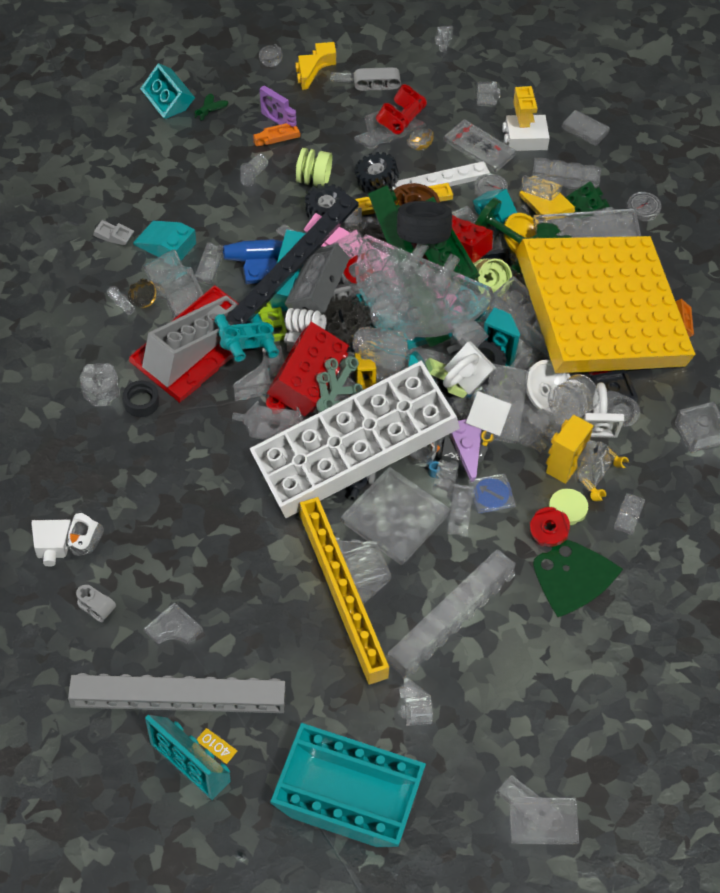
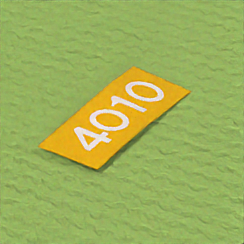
(216, 745)

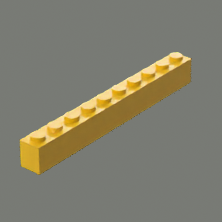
(344, 591)

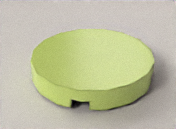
(571, 503)

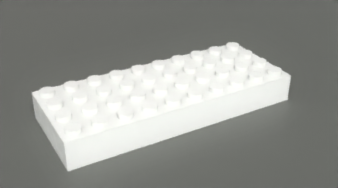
(355, 438)

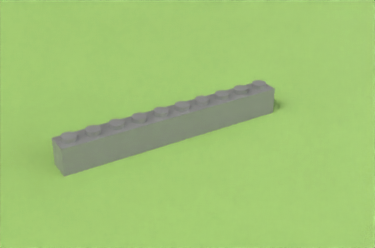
(177, 693)

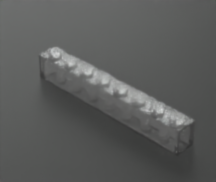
(451, 613)

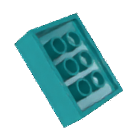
(187, 755)

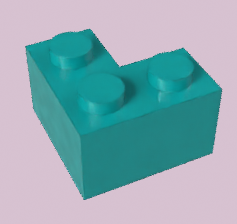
(507, 206)

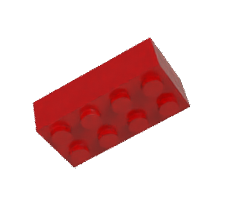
(474, 238)

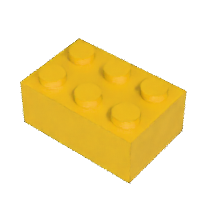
(568, 447)

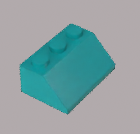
(167, 92)
(503, 332)

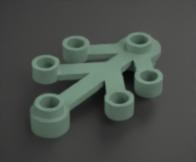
(327, 400)

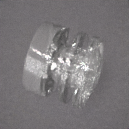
(573, 396)

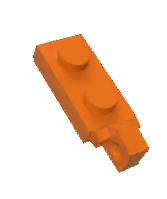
(276, 134)

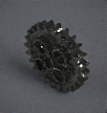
(355, 316)

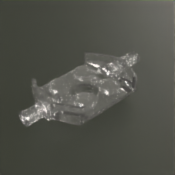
(260, 418)

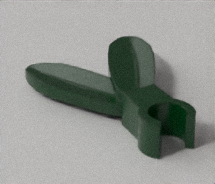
(210, 105)

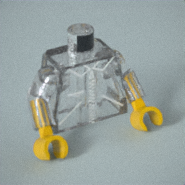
(593, 465)

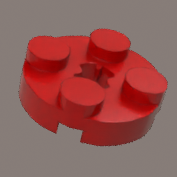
(555, 517)

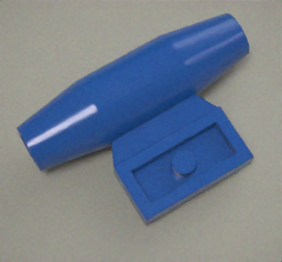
(258, 256)

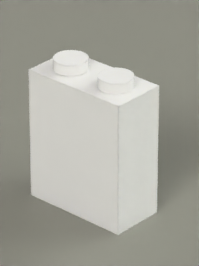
(526, 139)

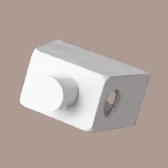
(50, 539)

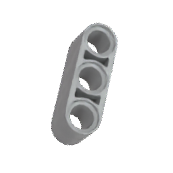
(377, 79)

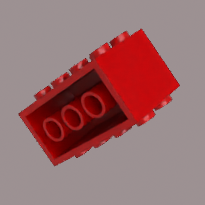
(297, 378)

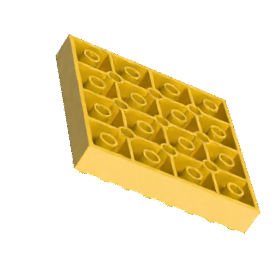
(603, 304)

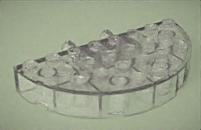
(424, 292)

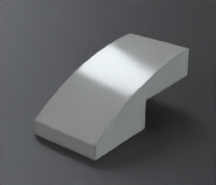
(114, 234)

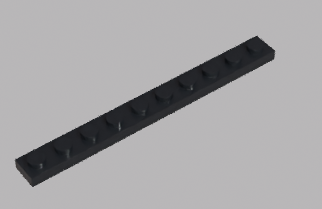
(293, 260)

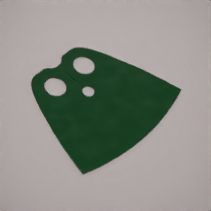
(572, 589)

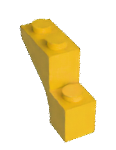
(309, 65)

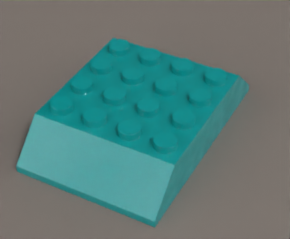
(348, 787)

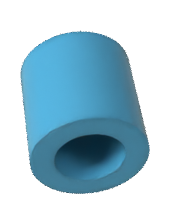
(433, 469)

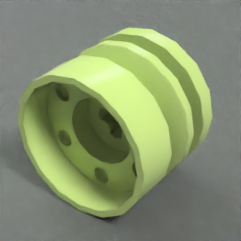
(311, 167)
(495, 271)

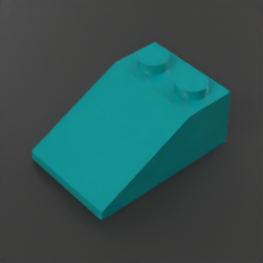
(167, 236)

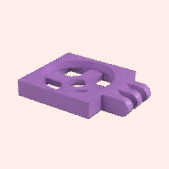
(282, 104)

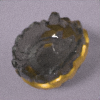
(142, 293)

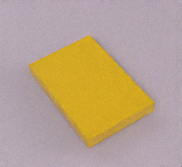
(543, 206)

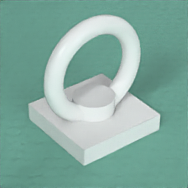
(468, 368)
(604, 424)

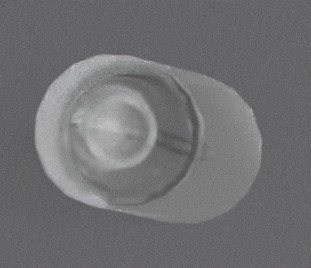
(621, 404)

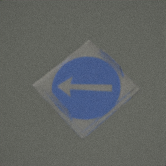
(492, 493)

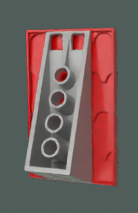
(188, 347)

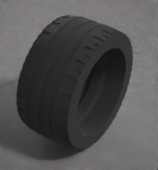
(424, 222)

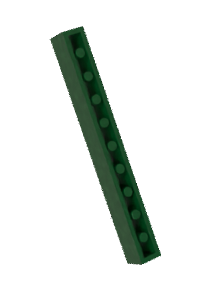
(386, 211)

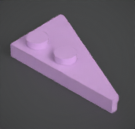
(467, 445)

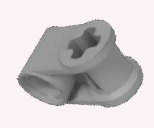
(94, 602)

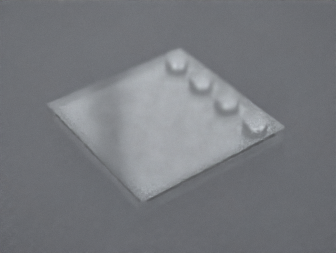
(395, 515)

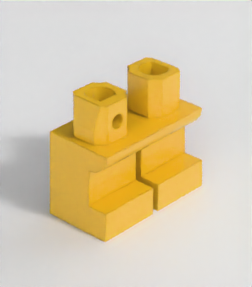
(525, 105)

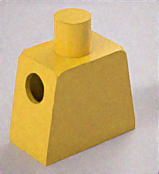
(365, 367)

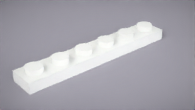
(452, 176)

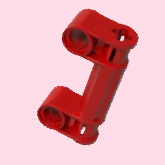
(393, 118)

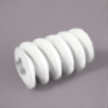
(298, 319)

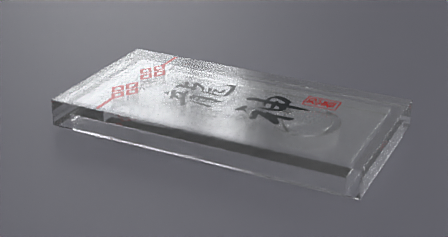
(479, 145)

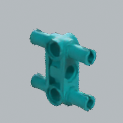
(246, 336)

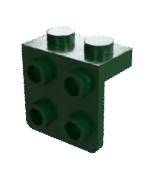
(587, 198)

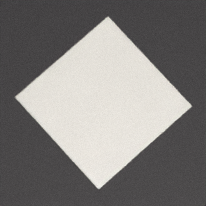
(488, 413)

